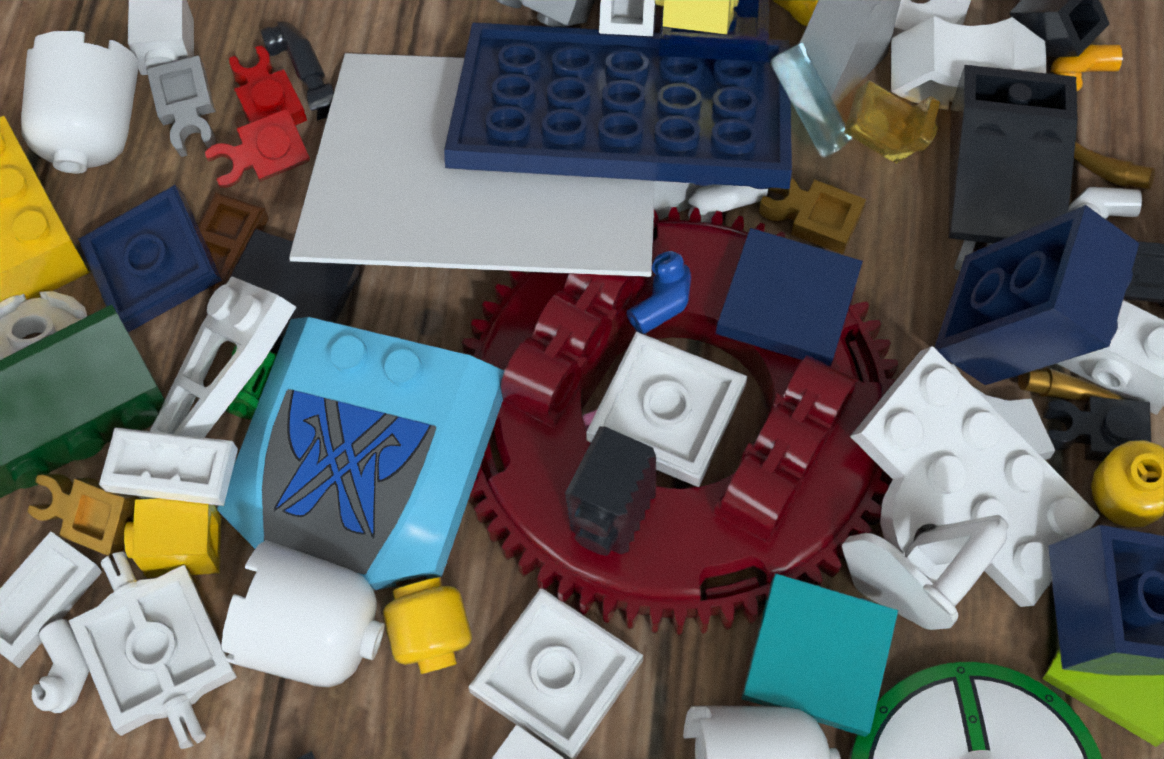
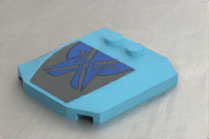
(364, 450)

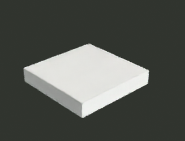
(670, 404)
(556, 674)

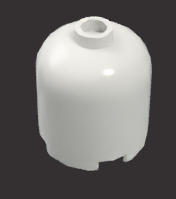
(77, 100)
(302, 618)
(756, 733)

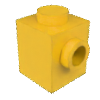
(174, 535)

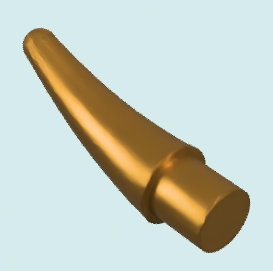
(1114, 170)
(1060, 385)

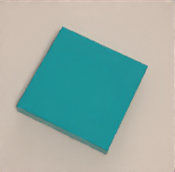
(820, 654)

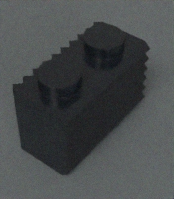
(611, 492)

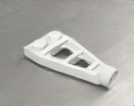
(235, 314)

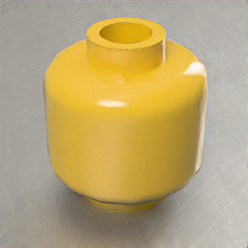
(1131, 484)
(427, 625)

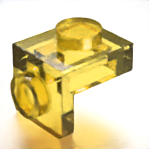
(890, 123)

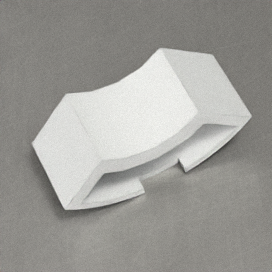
(934, 52)

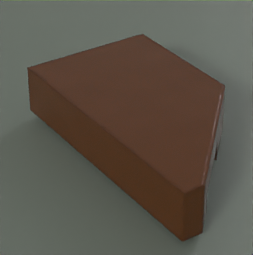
(227, 231)

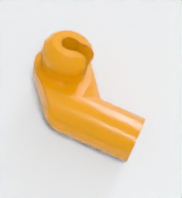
(1093, 59)

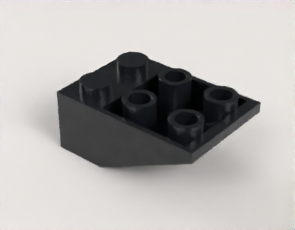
(1009, 151)

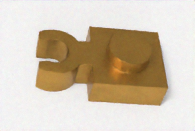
(820, 215)
(87, 512)

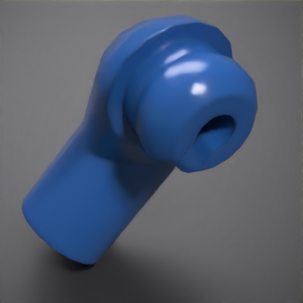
(668, 296)

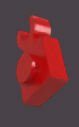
(263, 91)
(267, 147)

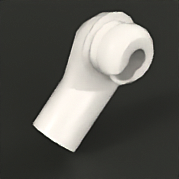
(723, 198)
(1110, 201)

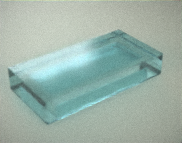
(811, 99)

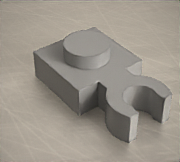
(181, 98)

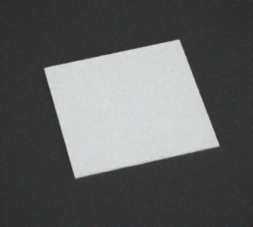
(390, 201)

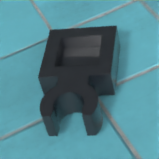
(1100, 426)

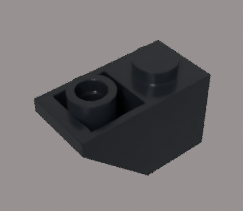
(1063, 24)

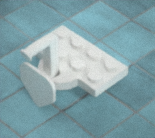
(972, 490)

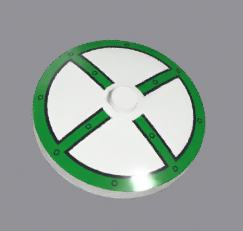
(974, 714)

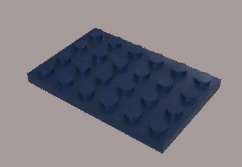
(617, 110)

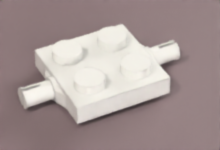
(152, 650)

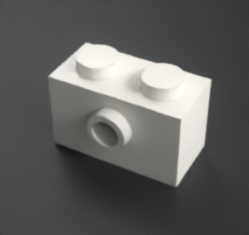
(1132, 362)

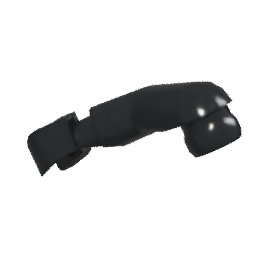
(305, 62)

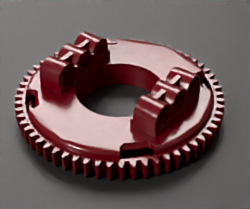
(781, 510)

